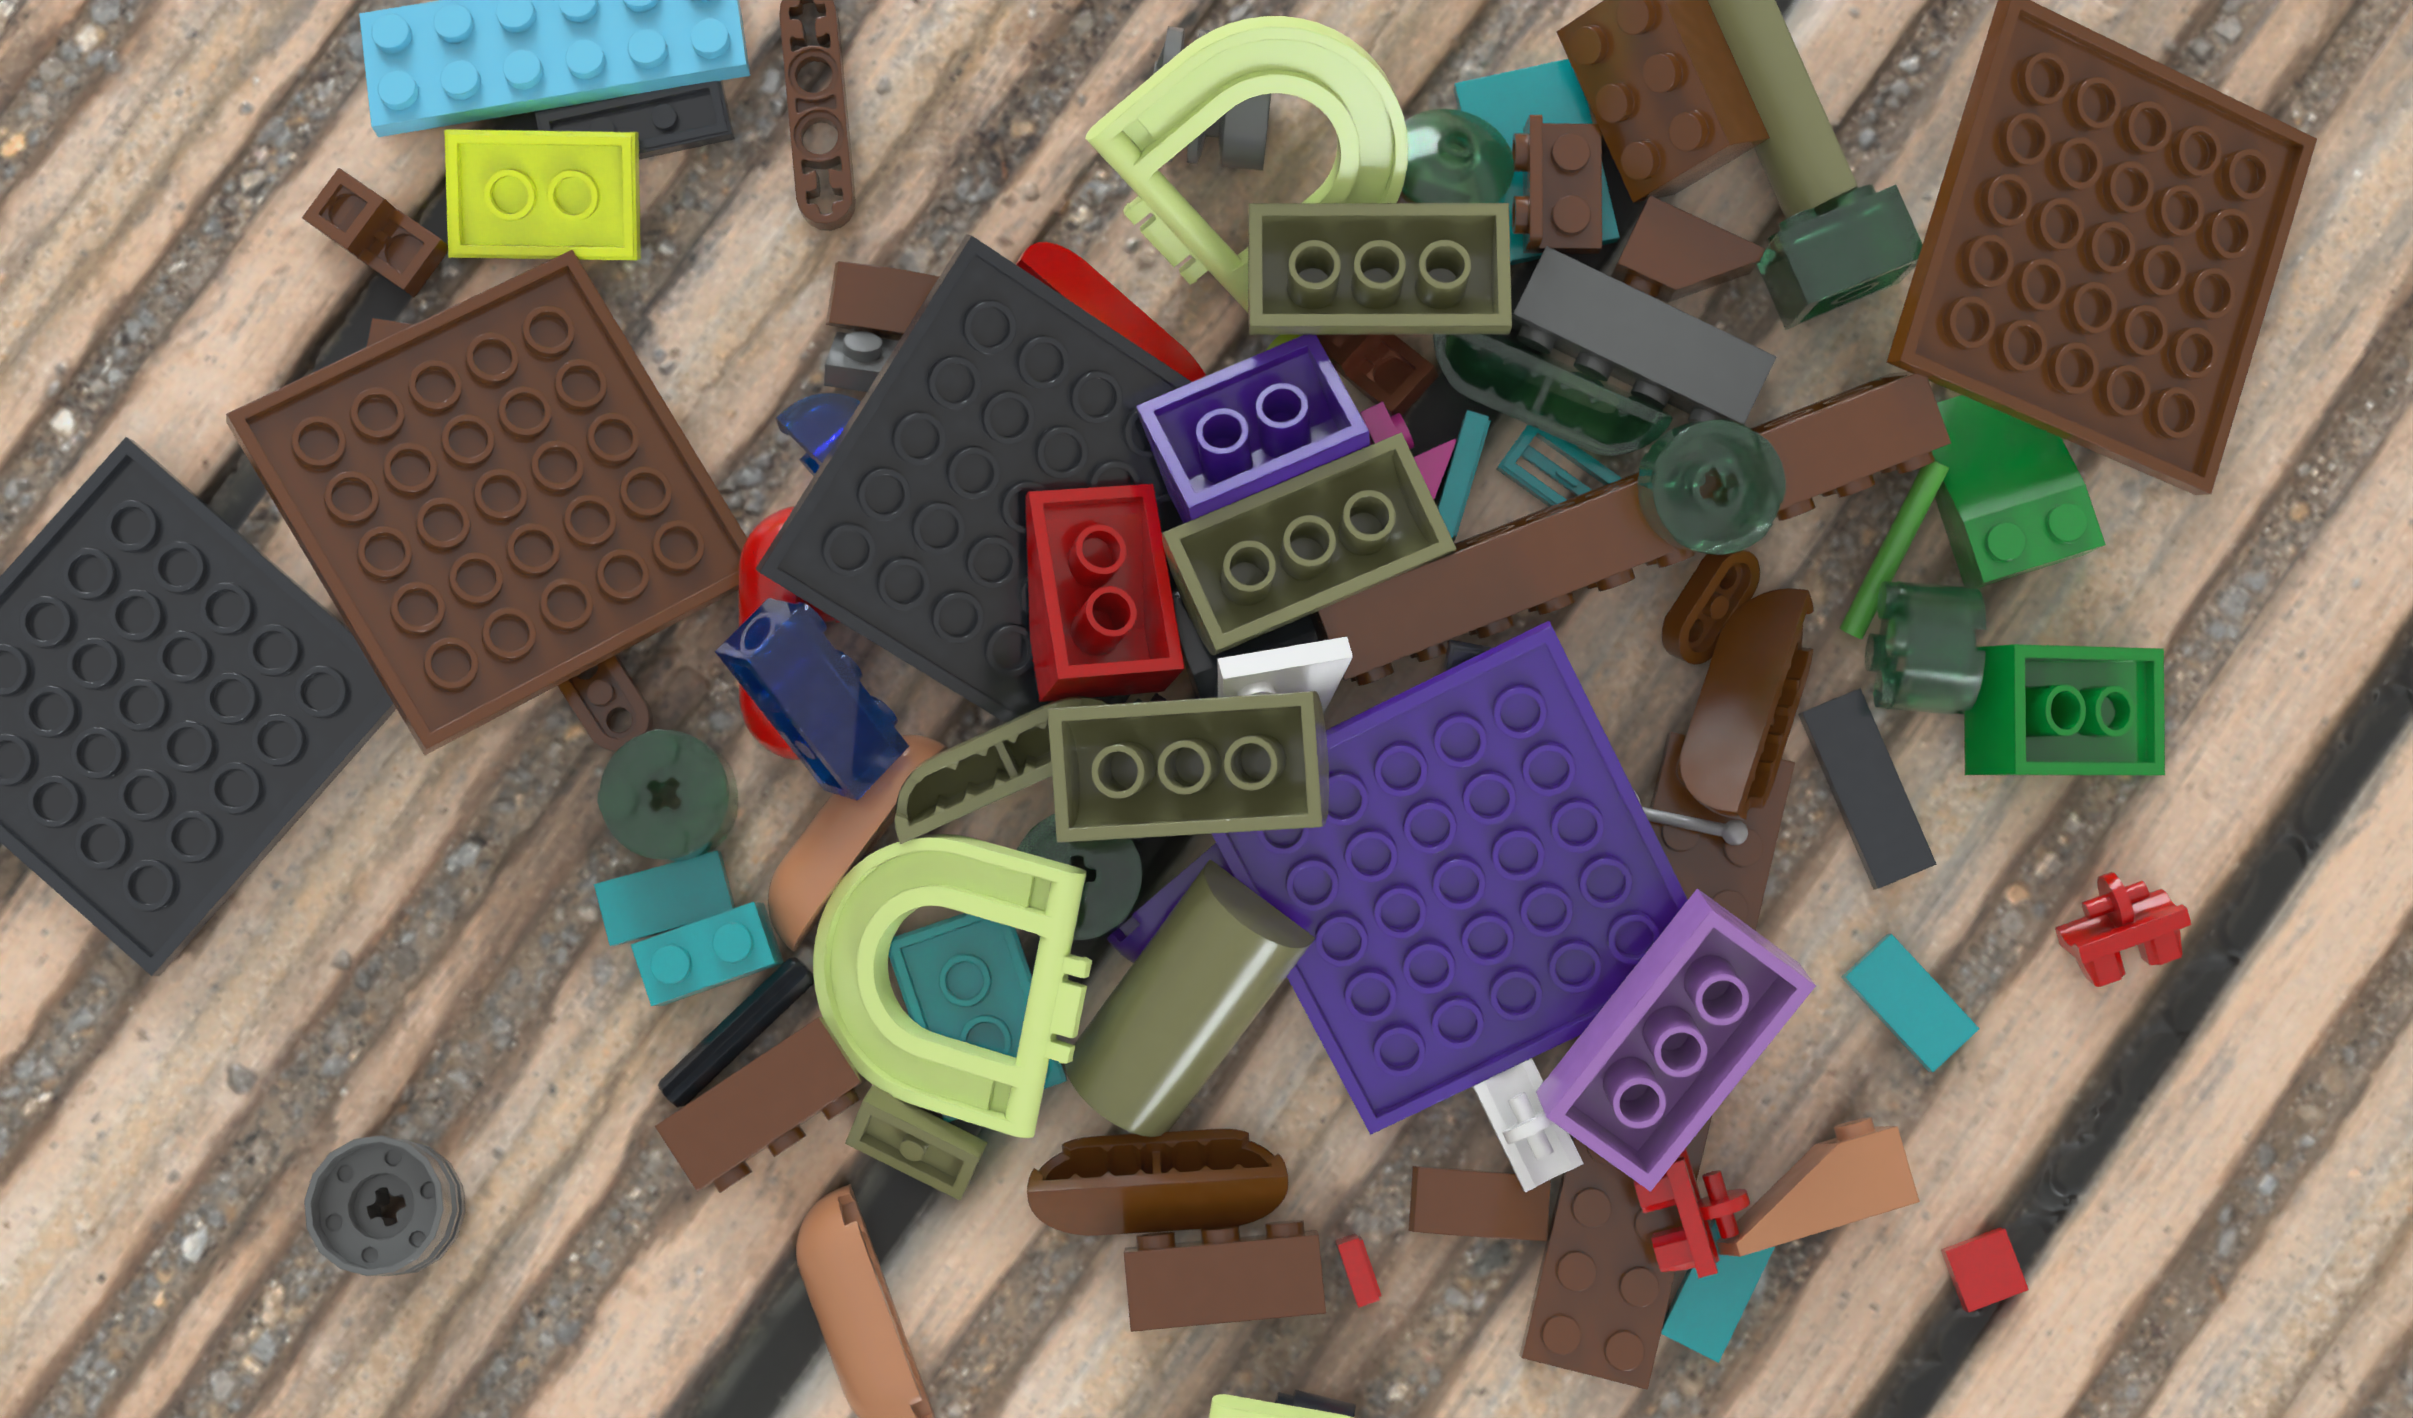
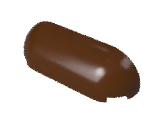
(1748, 704)
(1157, 1183)

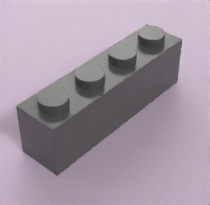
(1639, 341)

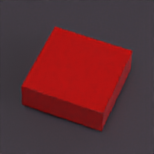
(1984, 1269)
(1358, 1270)

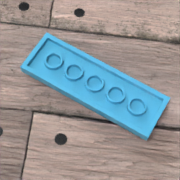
(514, 57)

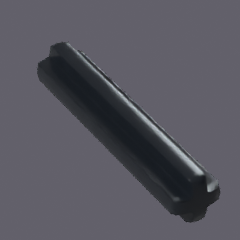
(736, 1032)

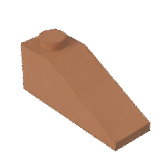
(1829, 1187)

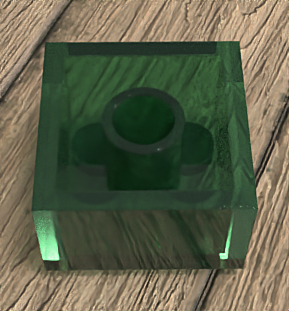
(1839, 255)

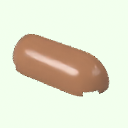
(835, 843)
(858, 1312)

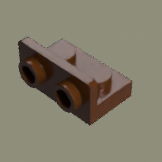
(1559, 187)

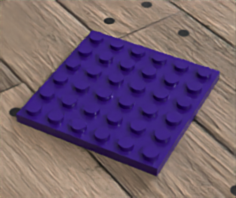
(1468, 879)

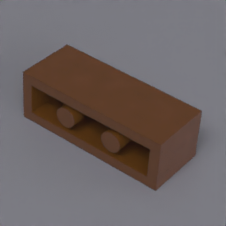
(762, 1107)
(1224, 1277)

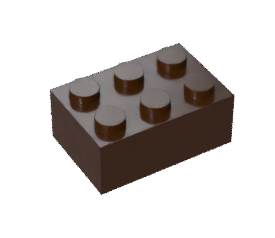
(1662, 91)

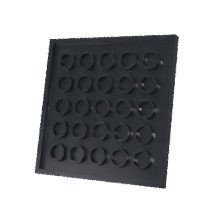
(924, 494)
(164, 706)

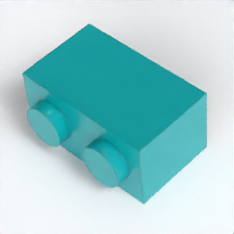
(707, 954)

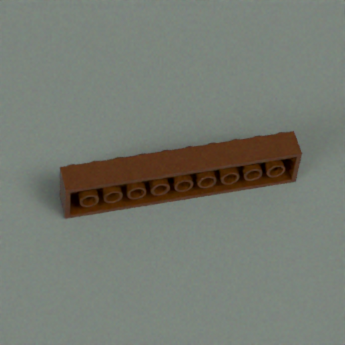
(1604, 533)

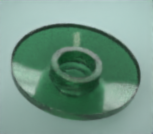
(1472, 174)

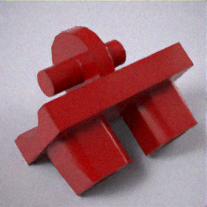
(2120, 921)
(1693, 1242)

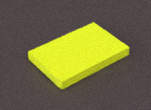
(542, 194)

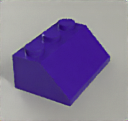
(1251, 426)

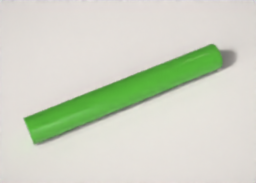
(1894, 547)

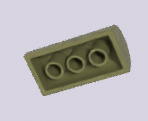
(1802, 150)
(1379, 268)
(1305, 544)
(1189, 766)
(1184, 1003)

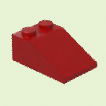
(1099, 593)

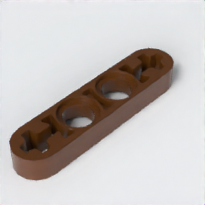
(812, 108)

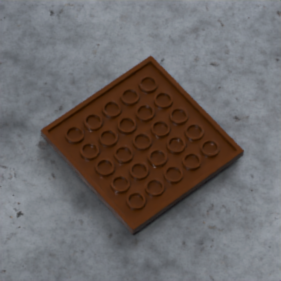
(2102, 247)
(494, 499)

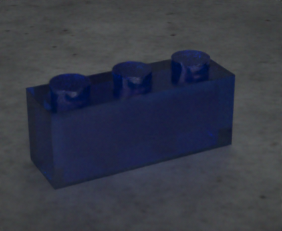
(813, 697)

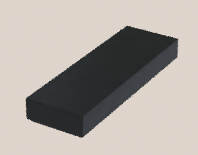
(663, 118)
(1867, 789)

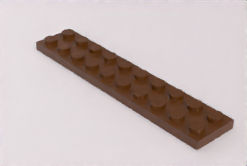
(1599, 1279)

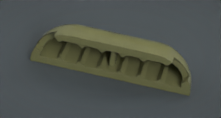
(978, 771)

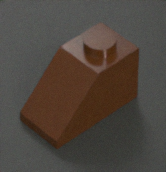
(1681, 254)

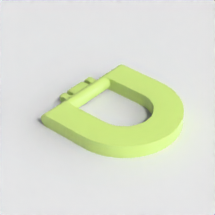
(1211, 79)
(878, 1033)

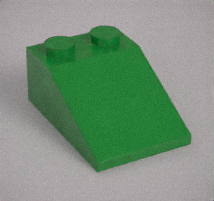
(2009, 495)
(2067, 712)

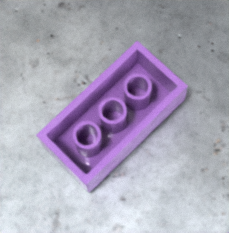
(1674, 1040)

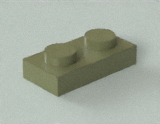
(916, 1142)

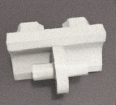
(1529, 1139)

